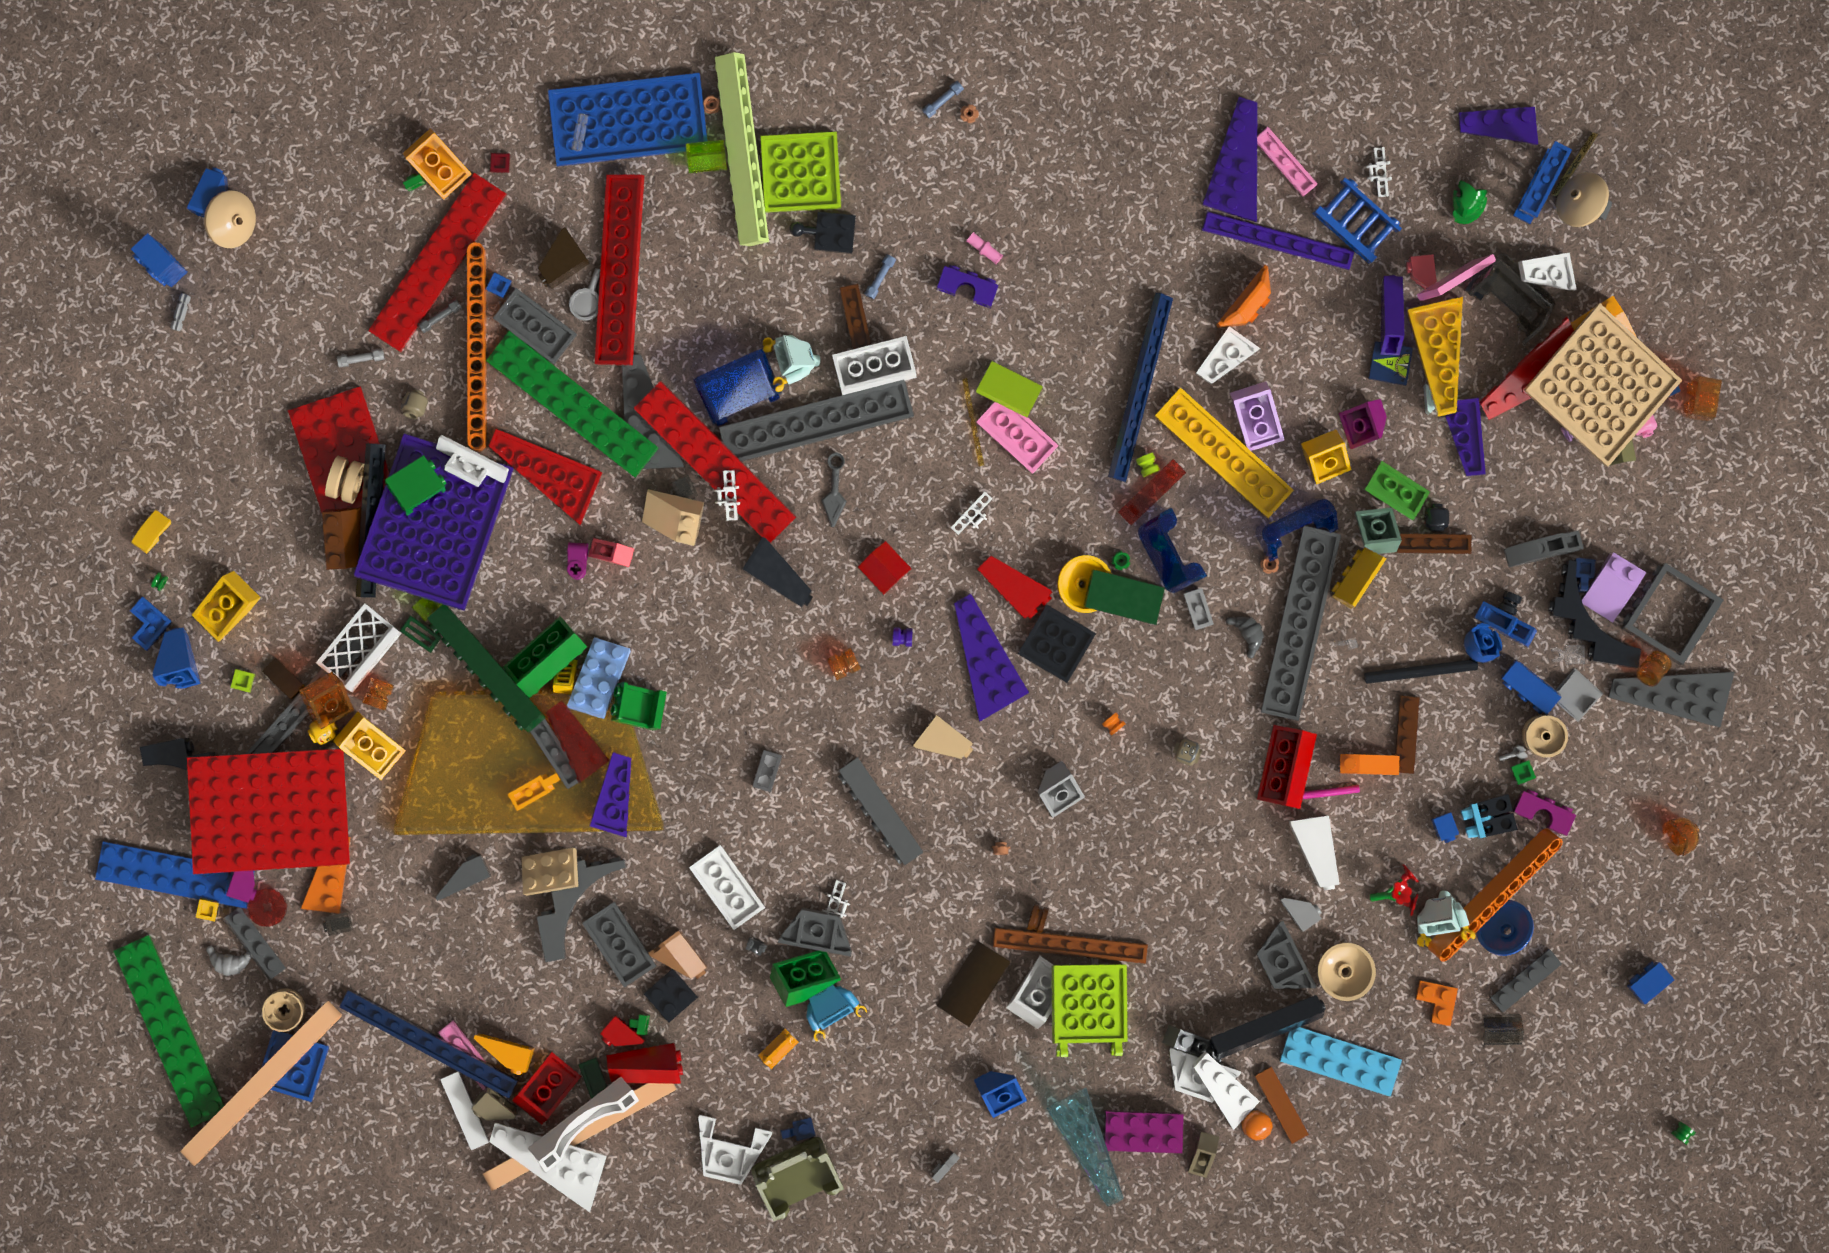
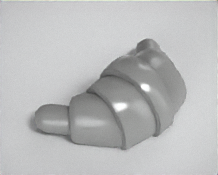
(228, 963)

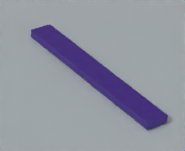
(1278, 240)

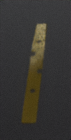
(973, 423)

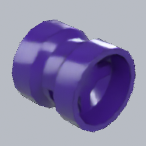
(902, 636)

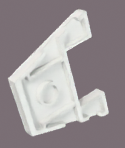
(725, 1159)

